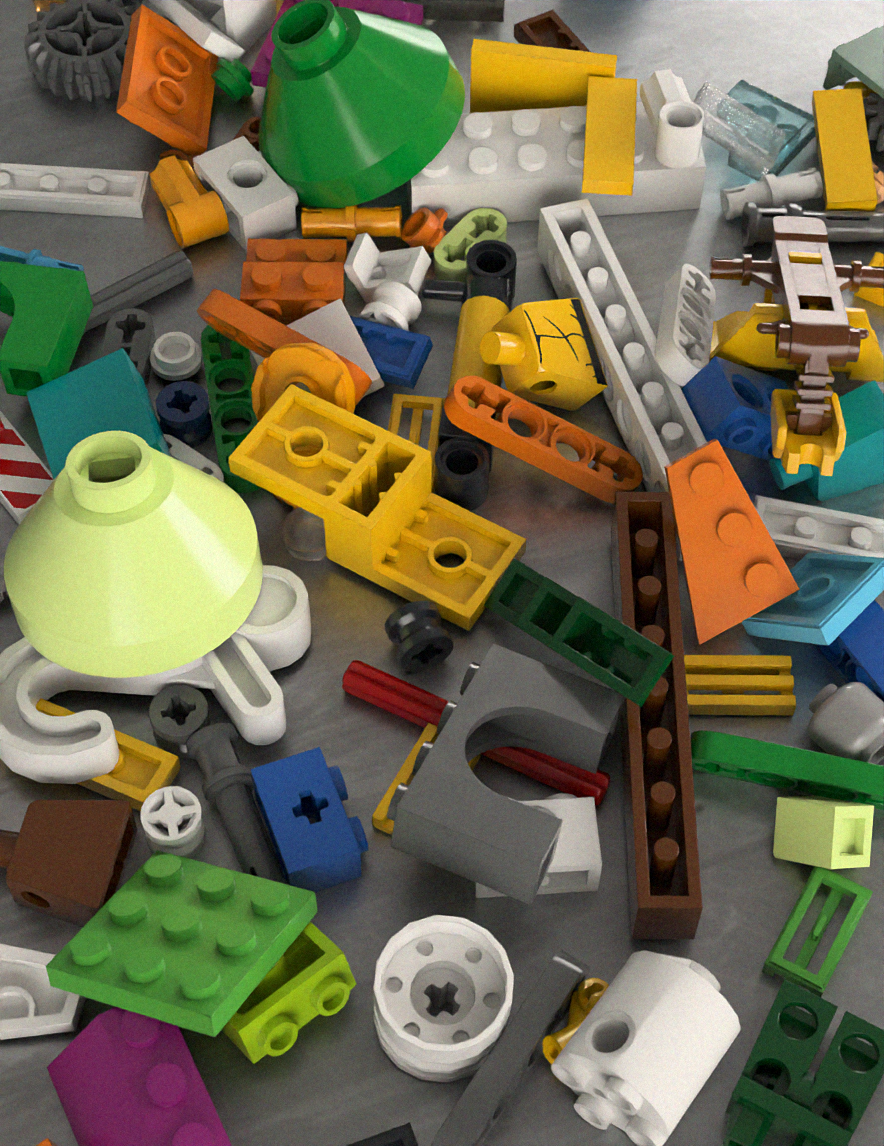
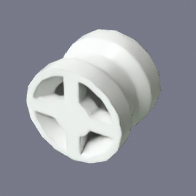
(393, 306)
(167, 810)

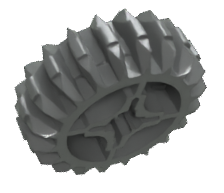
(79, 47)

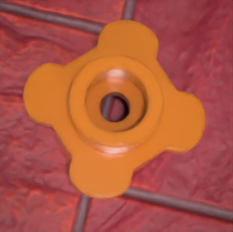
(424, 229)

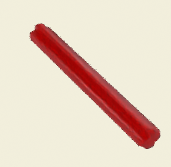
(425, 707)

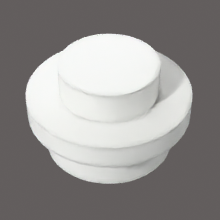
(175, 356)

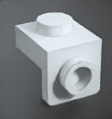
(369, 267)

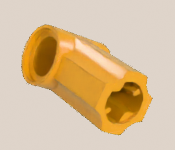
(190, 209)

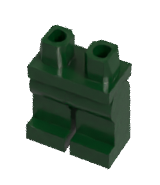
(789, 1100)

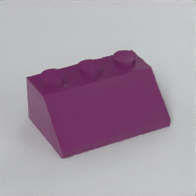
(134, 1085)

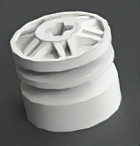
(434, 964)

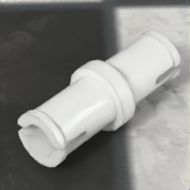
(772, 192)

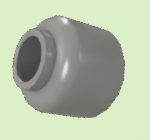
(848, 722)

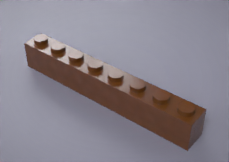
(656, 737)

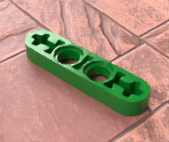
(227, 404)
(787, 768)

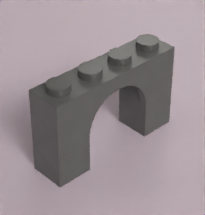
(461, 822)

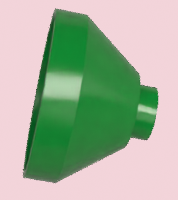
(355, 103)

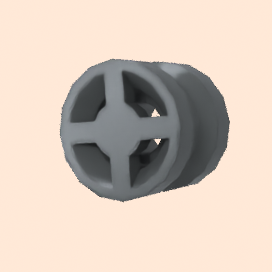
(176, 702)

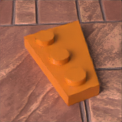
(723, 543)

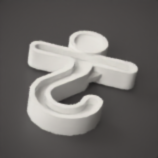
(236, 672)

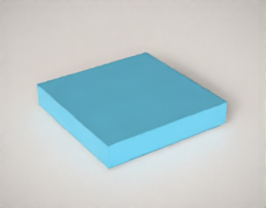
(829, 599)

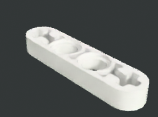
(685, 324)

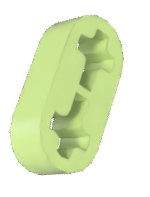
(456, 244)

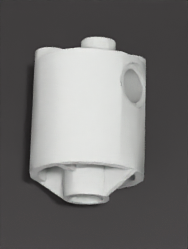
(648, 1046)

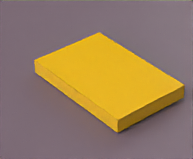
(532, 76)

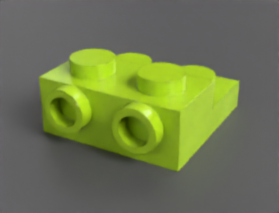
(303, 983)

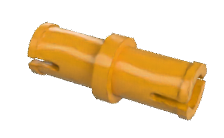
(351, 221)

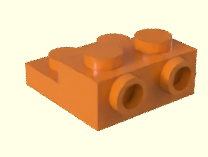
(293, 276)

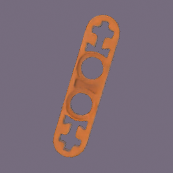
(262, 332)
(545, 431)

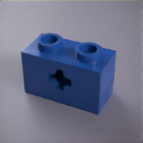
(289, 796)

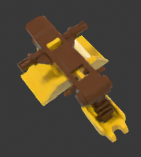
(802, 330)

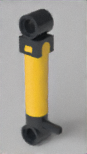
(485, 298)

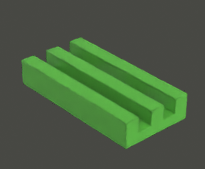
(796, 972)

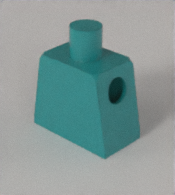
(863, 452)

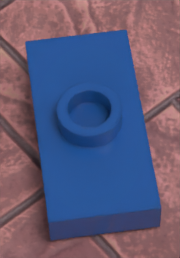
(394, 351)

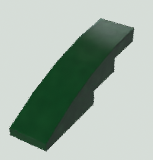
(579, 632)

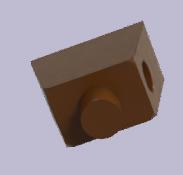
(68, 856)

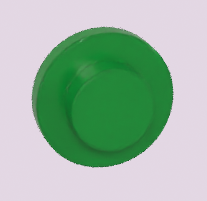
(233, 78)

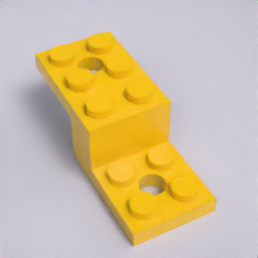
(377, 504)

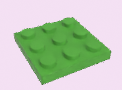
(183, 942)

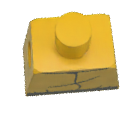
(546, 353)

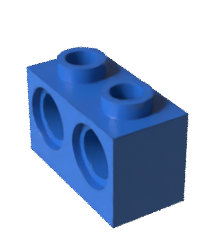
(734, 406)

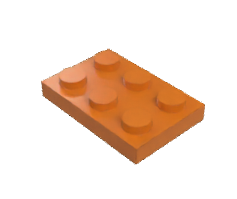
(167, 82)

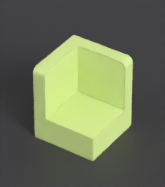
(823, 832)

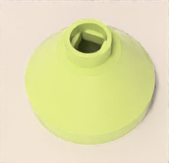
(132, 561)

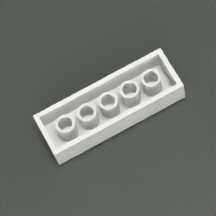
(535, 162)

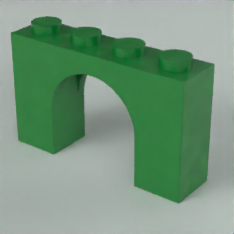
(46, 325)

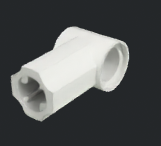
(673, 118)

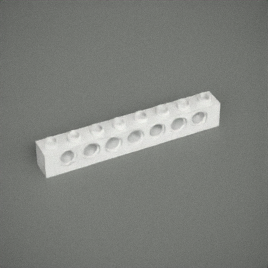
(639, 394)

